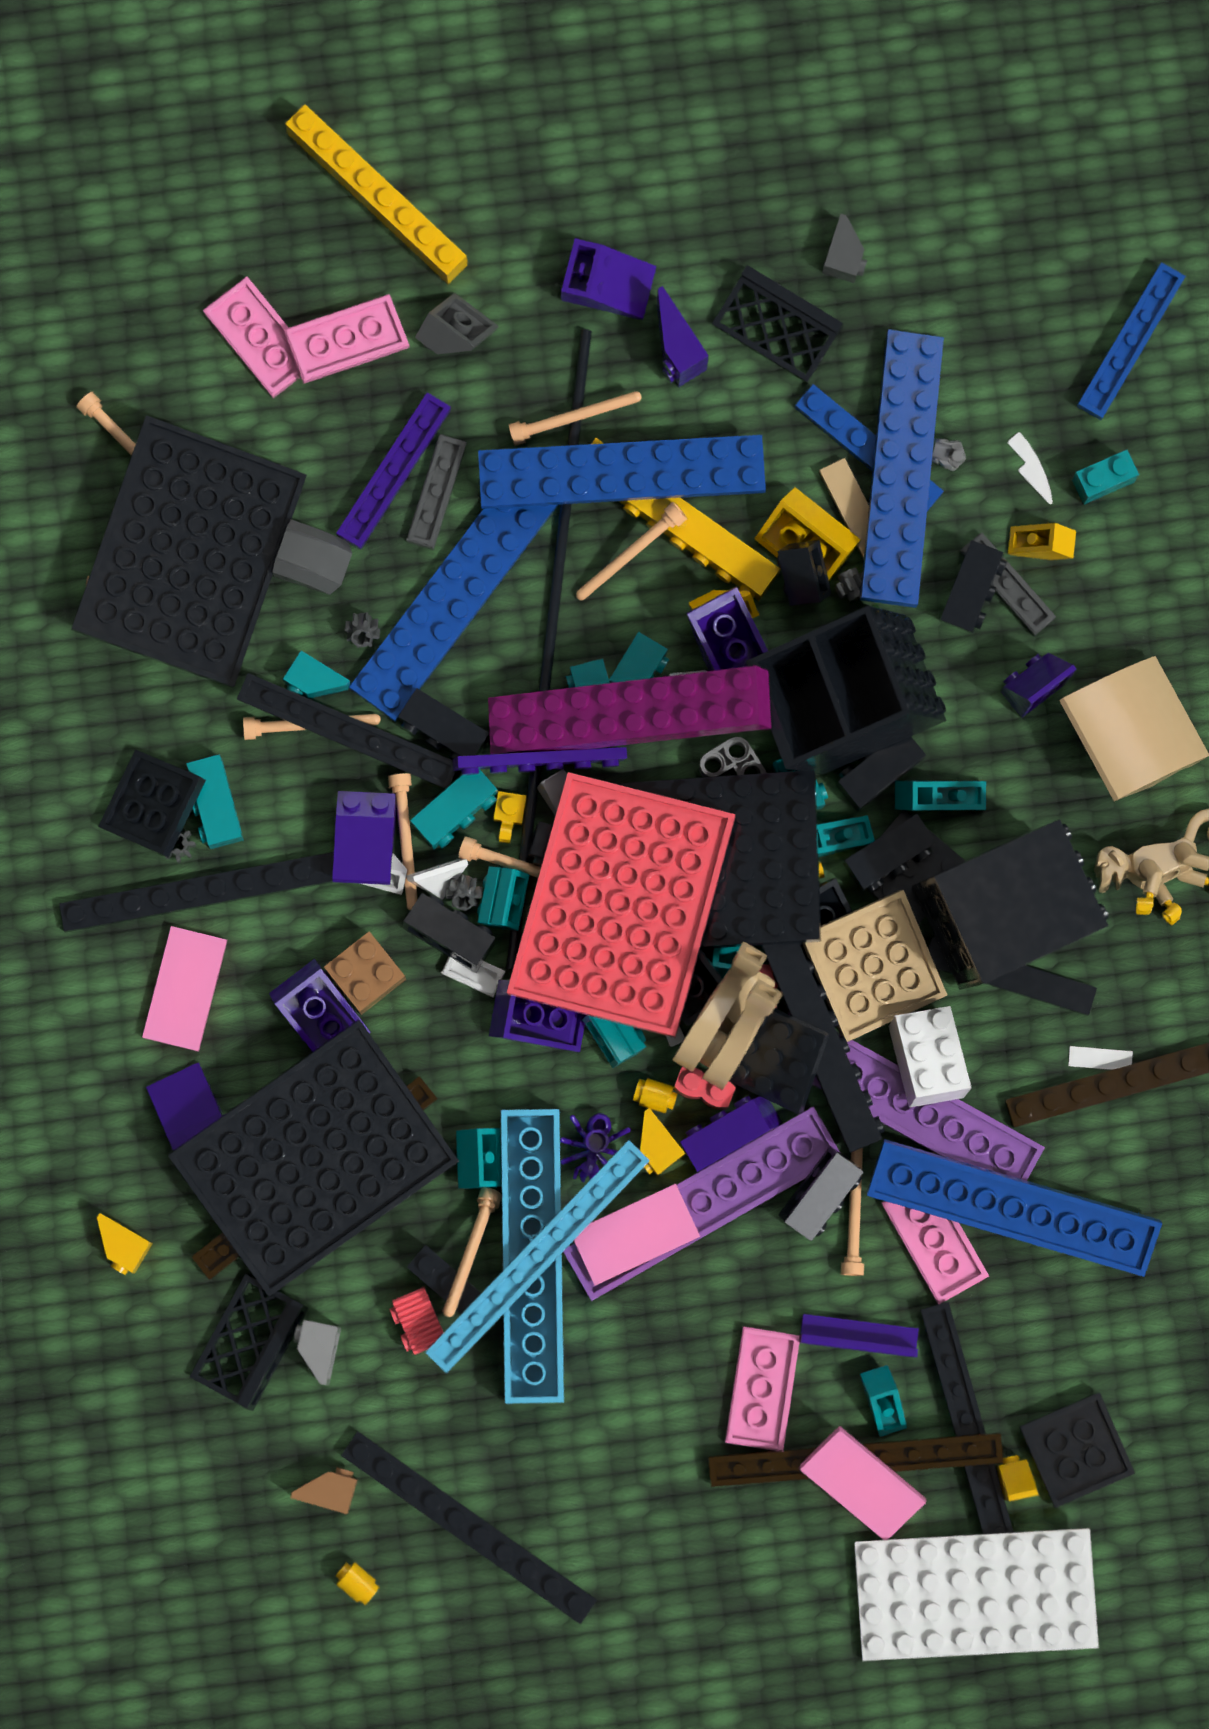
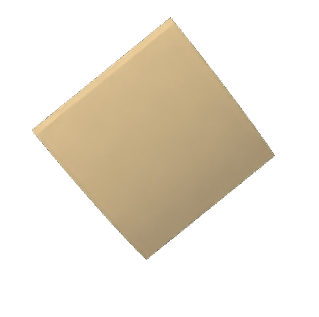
(1134, 728)

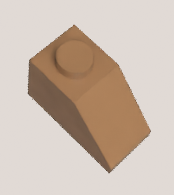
(329, 1491)

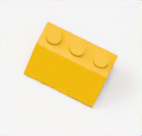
(802, 520)

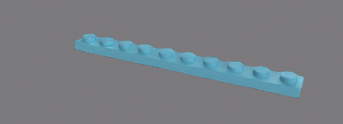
(537, 1256)

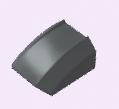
(312, 558)

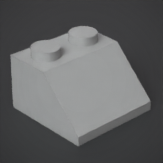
(318, 1348)

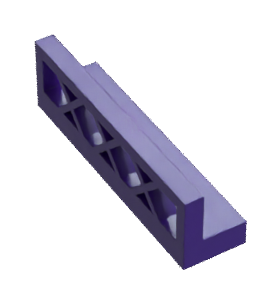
(859, 1335)

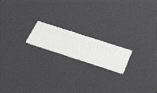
(1099, 1058)

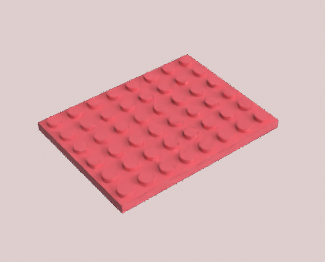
(621, 904)

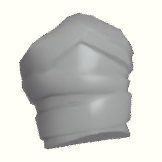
(948, 454)

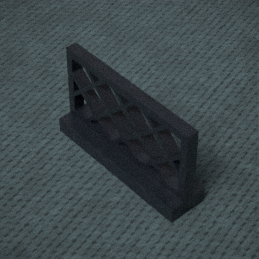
(792, 303)
(266, 1360)

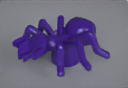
(594, 1142)

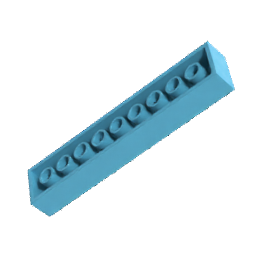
(528, 1205)

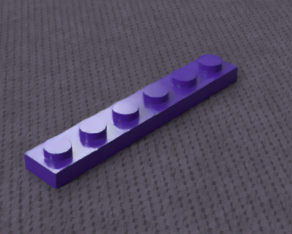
(393, 471)
(551, 759)

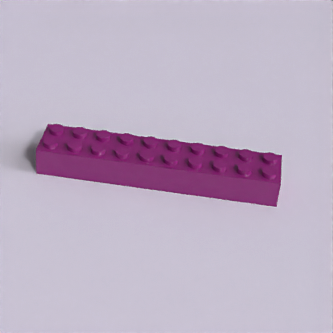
(631, 712)

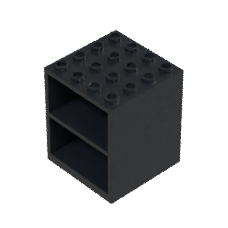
(849, 690)
(1011, 905)

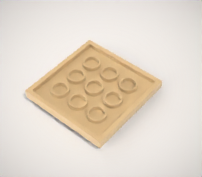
(874, 965)

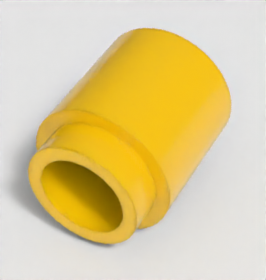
(655, 1095)
(356, 1583)

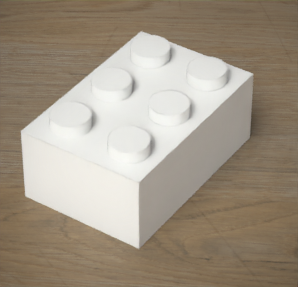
(929, 1056)

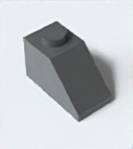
(845, 253)

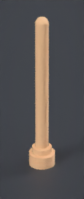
(91, 406)
(522, 432)
(672, 517)
(254, 727)
(400, 786)
(472, 850)
(488, 1201)
(852, 1263)

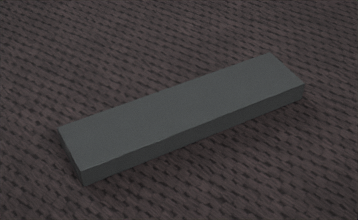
(436, 492)
(1018, 595)

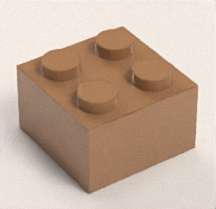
(365, 973)

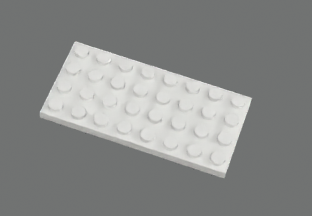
(976, 1594)

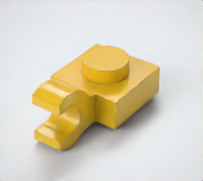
(509, 811)

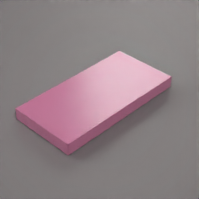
(255, 335)
(346, 339)
(184, 989)
(636, 1234)
(938, 1251)
(762, 1389)
(862, 1483)

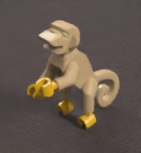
(1154, 866)

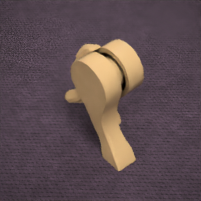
(730, 1018)

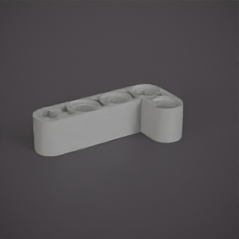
(729, 763)

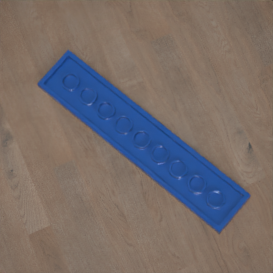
(901, 469)
(621, 471)
(447, 605)
(1014, 1208)

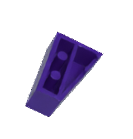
(730, 1131)

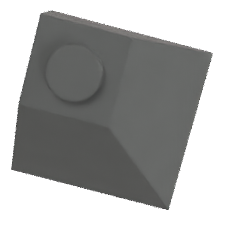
(454, 327)

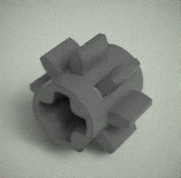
(849, 585)
(362, 630)
(185, 851)
(464, 892)

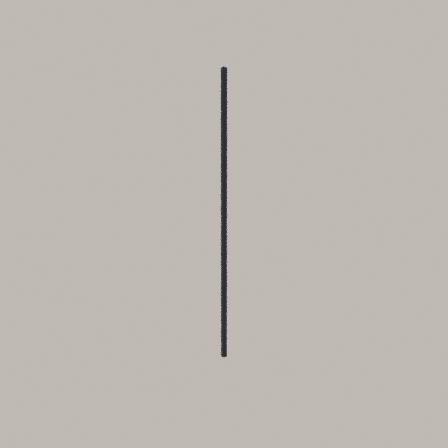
(552, 623)

